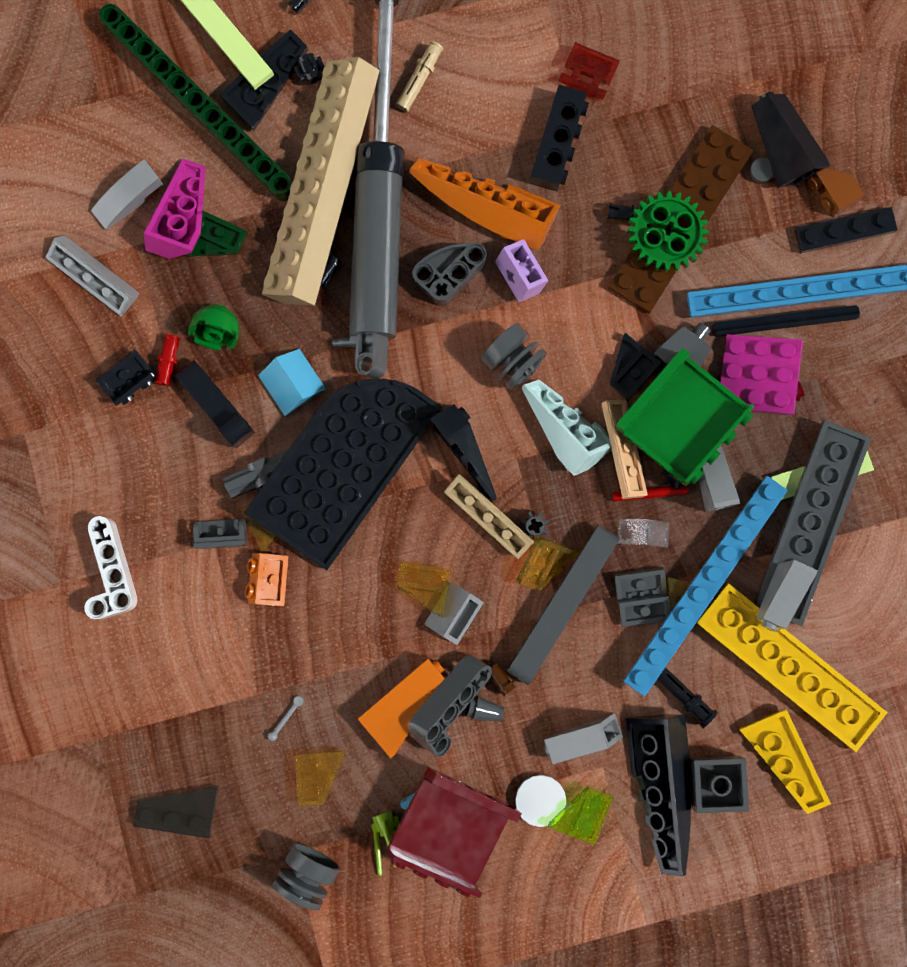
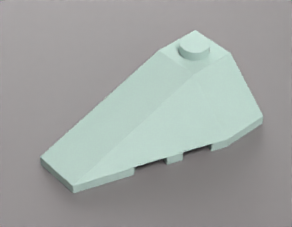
(572, 437)

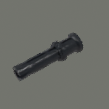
(692, 702)

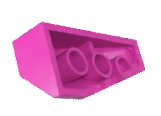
(179, 214)

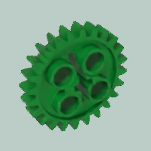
(673, 210)

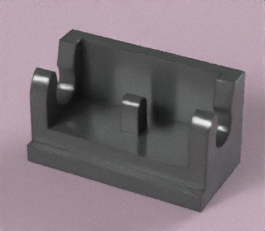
(220, 534)

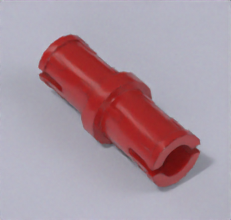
(167, 360)

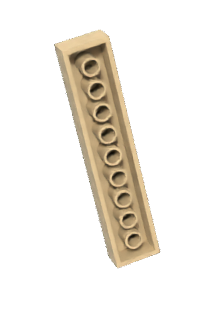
(320, 182)

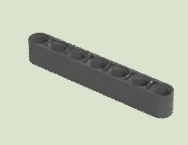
(563, 605)

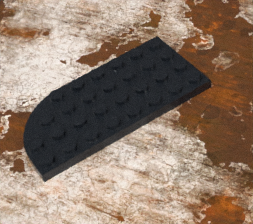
(341, 465)

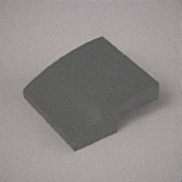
(642, 596)

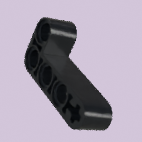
(215, 404)

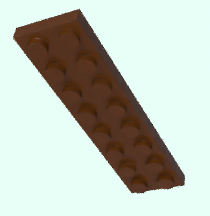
(706, 183)

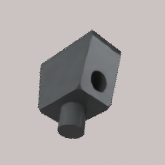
(691, 341)

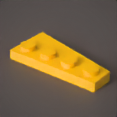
(784, 752)

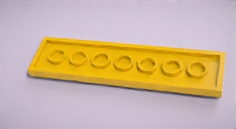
(792, 668)

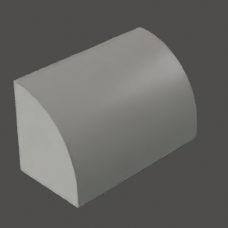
(458, 614)

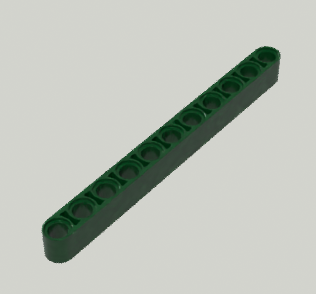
(190, 92)

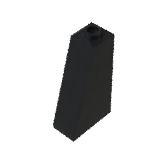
(787, 141)

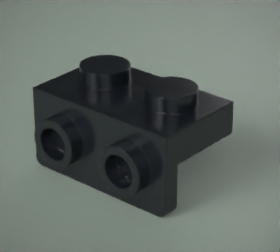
(126, 378)

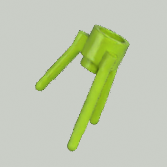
(383, 824)

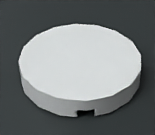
(540, 799)

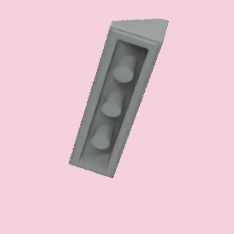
(91, 274)

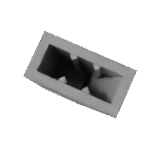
(717, 485)
(785, 594)
(583, 739)

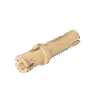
(424, 67)

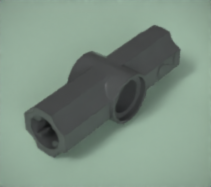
(252, 477)

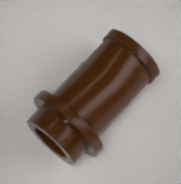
(501, 680)

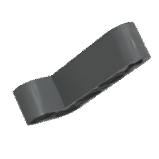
(447, 703)

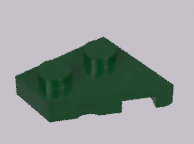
(218, 237)

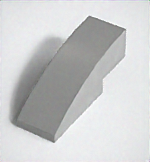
(126, 194)

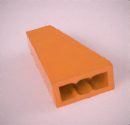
(390, 716)

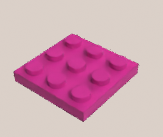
(763, 372)

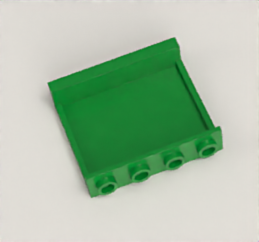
(684, 419)

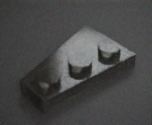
(179, 813)

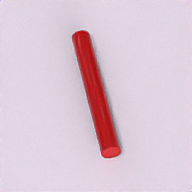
(655, 493)

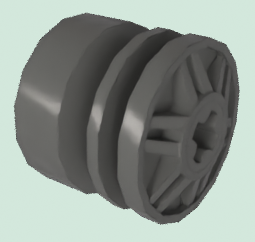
(513, 356)
(304, 880)

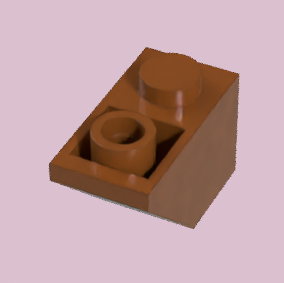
(836, 190)

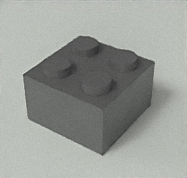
(719, 784)

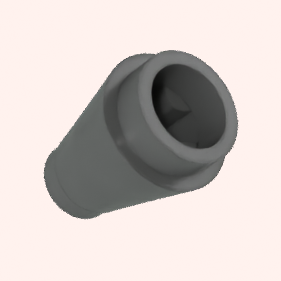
(484, 710)

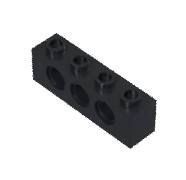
(565, 101)

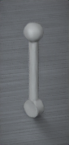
(298, 701)

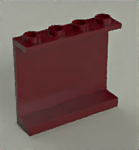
(449, 832)

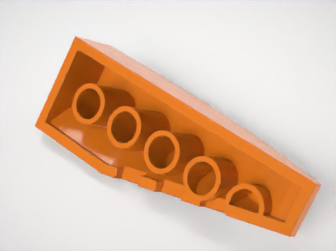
(505, 211)

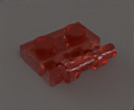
(590, 64)

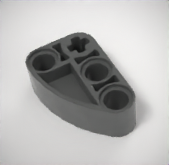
(442, 264)

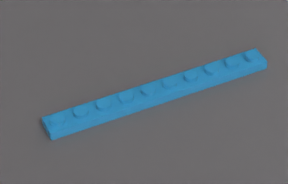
(797, 291)
(704, 586)

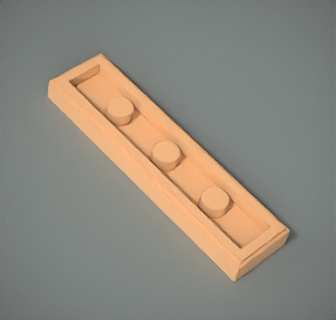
(624, 452)

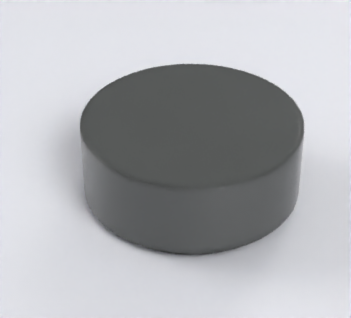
(761, 171)

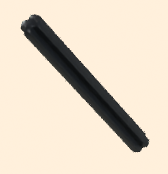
(786, 320)

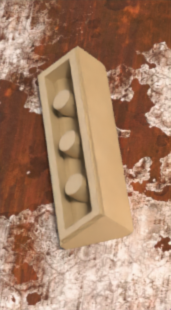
(488, 516)

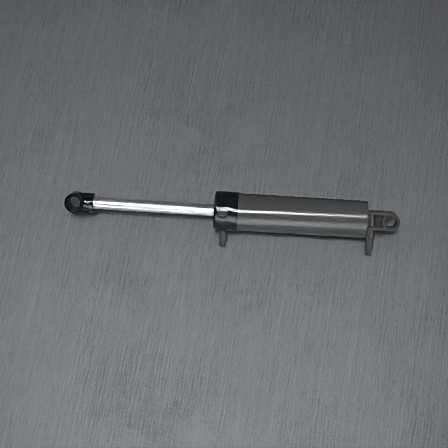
(376, 224)

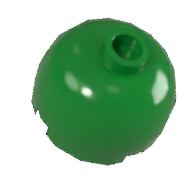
(214, 327)

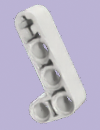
(106, 568)

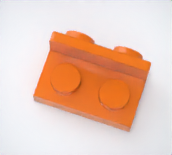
(267, 579)

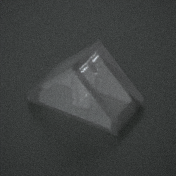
(643, 532)

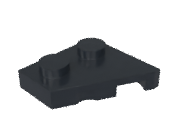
(632, 368)

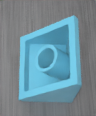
(291, 381)

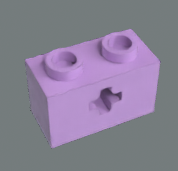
(521, 270)

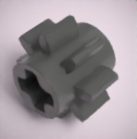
(537, 520)

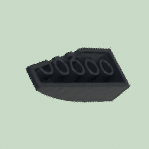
(664, 777)

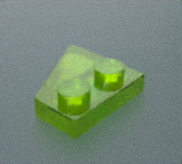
(583, 815)

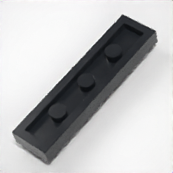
(845, 230)

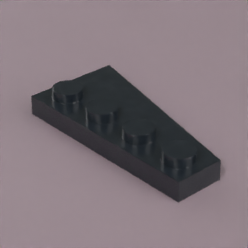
(253, 104)

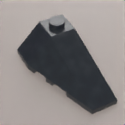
(458, 435)

